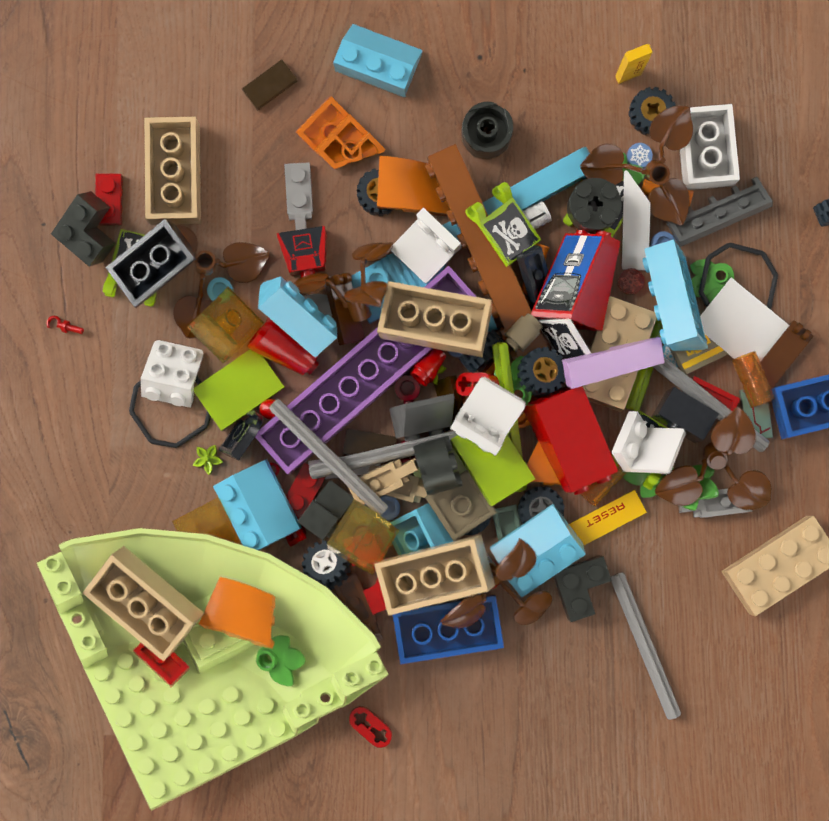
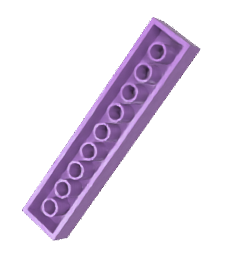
(348, 387)

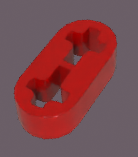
(466, 378)
(374, 722)

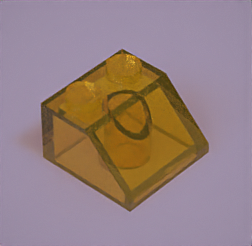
(225, 325)
(209, 520)
(362, 537)

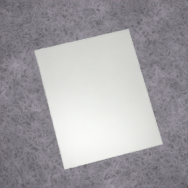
(741, 322)

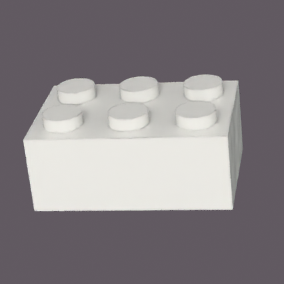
(711, 154)

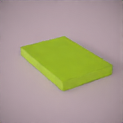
(238, 389)
(494, 475)

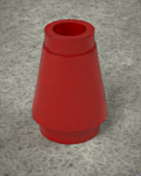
(427, 368)

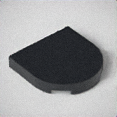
(241, 436)

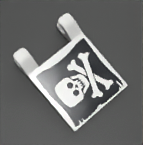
(564, 337)

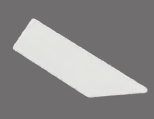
(635, 224)

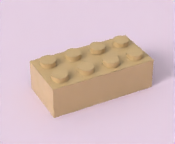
(172, 170)
(435, 319)
(622, 325)
(779, 565)
(435, 575)
(143, 603)

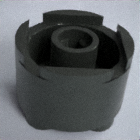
(496, 120)
(605, 196)
(437, 465)

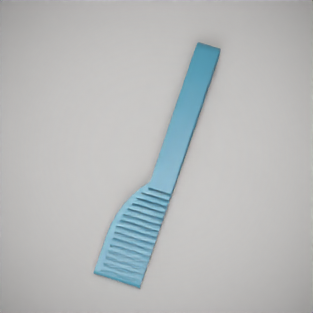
(525, 193)

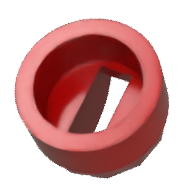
(264, 409)

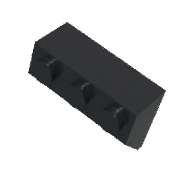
(151, 262)

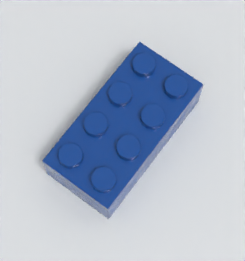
(802, 406)
(424, 637)

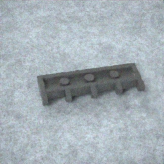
(721, 213)

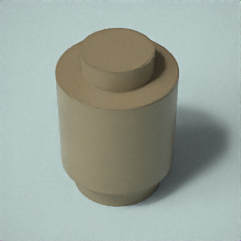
(523, 332)

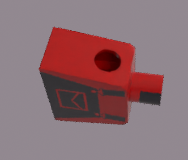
(304, 250)

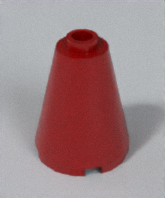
(281, 348)

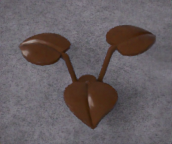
(671, 129)
(243, 263)
(358, 298)
(730, 435)
(515, 564)

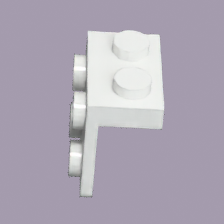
(171, 373)
(488, 415)

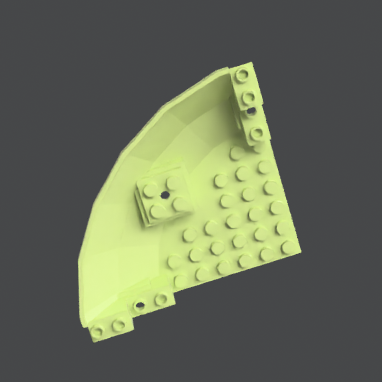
(224, 704)

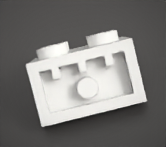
(426, 246)
(646, 448)

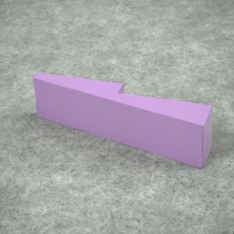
(612, 362)

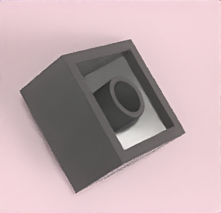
(422, 416)

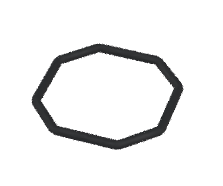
(742, 248)
(160, 442)

